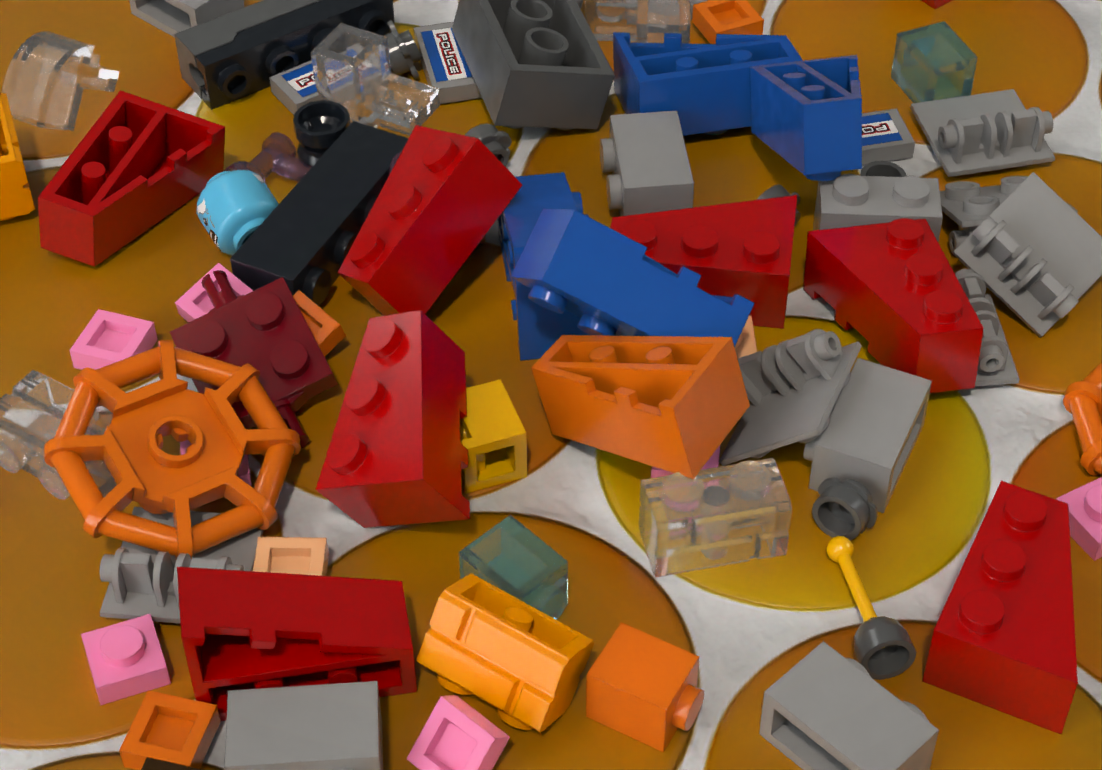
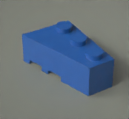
(697, 80)
(810, 114)
(617, 287)
(536, 325)

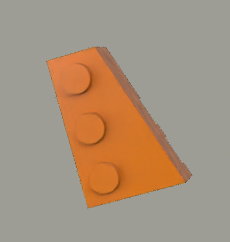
(644, 396)

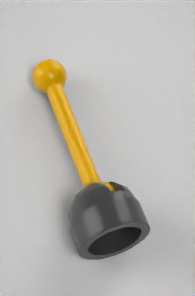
(880, 641)

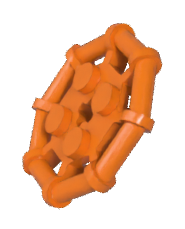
(164, 480)

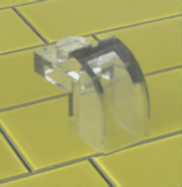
(641, 18)
(356, 72)
(49, 80)

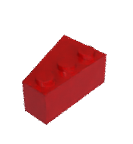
(127, 177)
(427, 220)
(732, 245)
(900, 297)
(399, 428)
(1011, 614)
(292, 632)

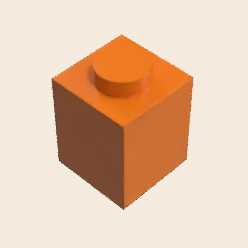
(644, 687)

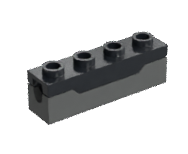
(246, 47)

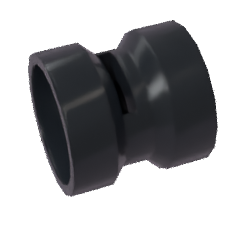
(318, 127)

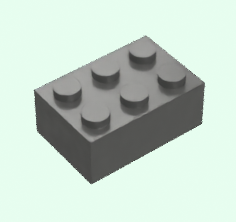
(534, 62)

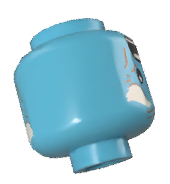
(234, 207)

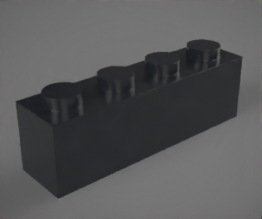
(320, 216)

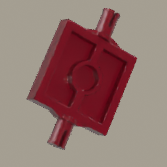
(269, 335)

